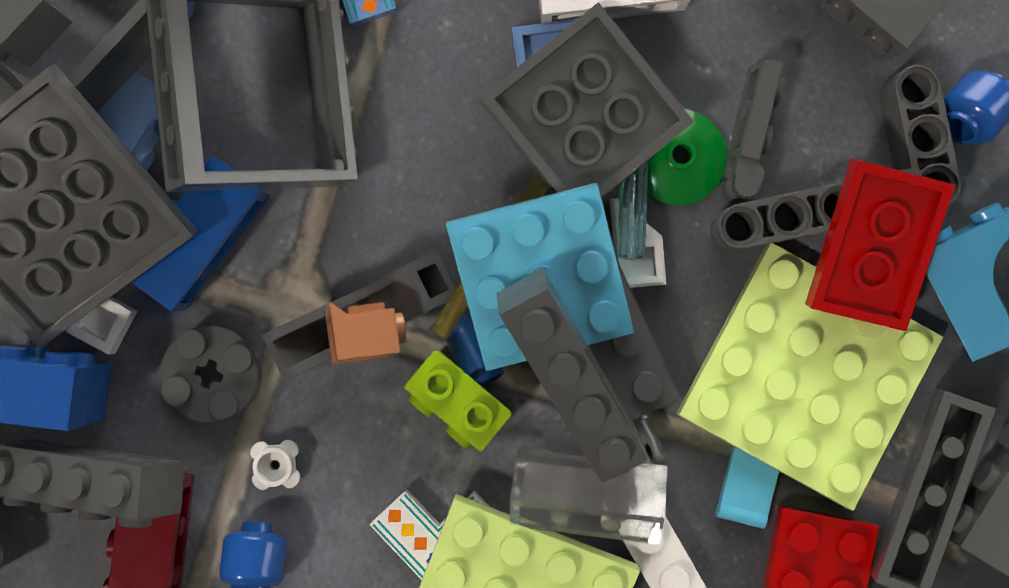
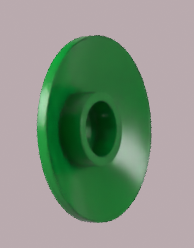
(696, 179)

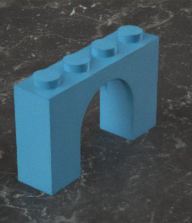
(965, 284)

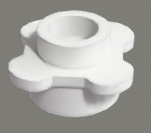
(265, 475)

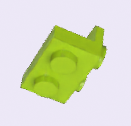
(458, 400)

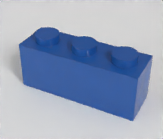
(220, 222)

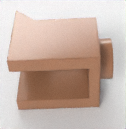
(363, 332)

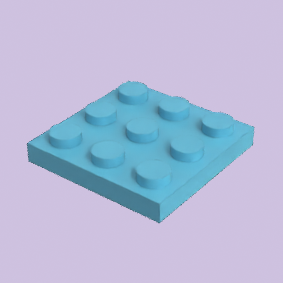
(553, 232)

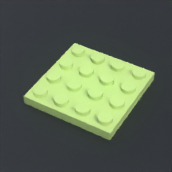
(806, 384)
(487, 552)

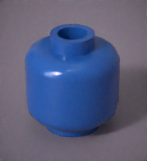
(978, 107)
(253, 557)

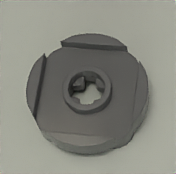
(185, 387)

